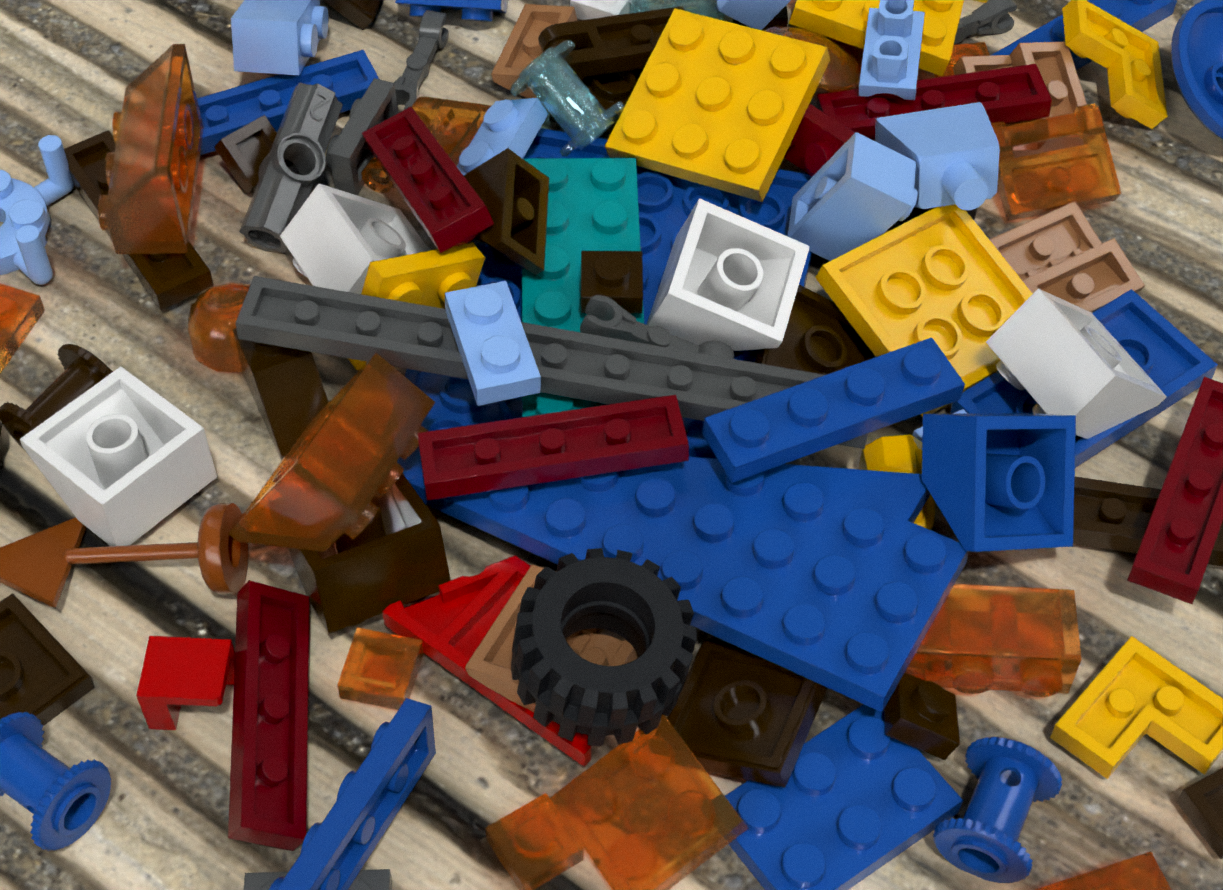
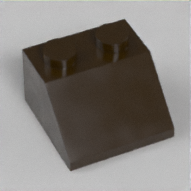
(389, 561)

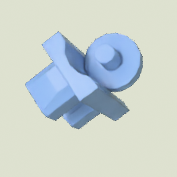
(892, 50)

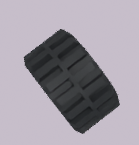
(614, 598)

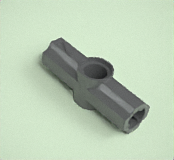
(303, 141)

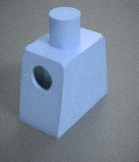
(952, 153)

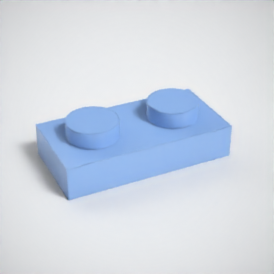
(505, 125)
(492, 343)

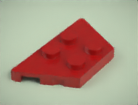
(457, 623)

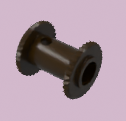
(80, 374)

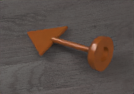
(43, 560)

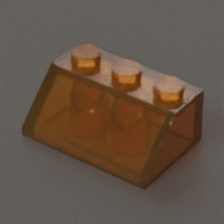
(154, 160)
(339, 463)

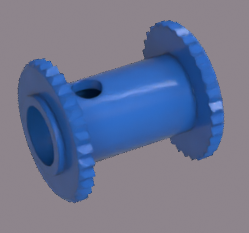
(1007, 784)
(60, 797)

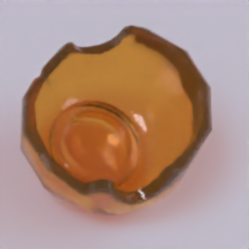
(212, 326)

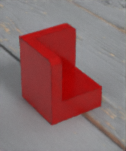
(183, 673)

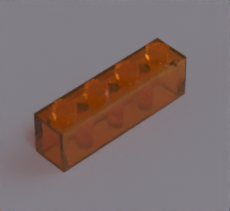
(1002, 641)

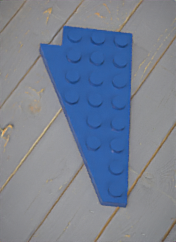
(783, 564)

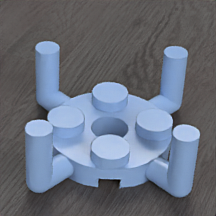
(26, 214)

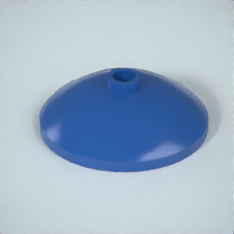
(1199, 62)

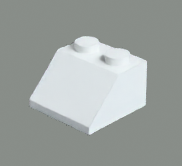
(342, 233)
(728, 281)
(1072, 365)
(121, 457)

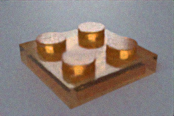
(649, 812)

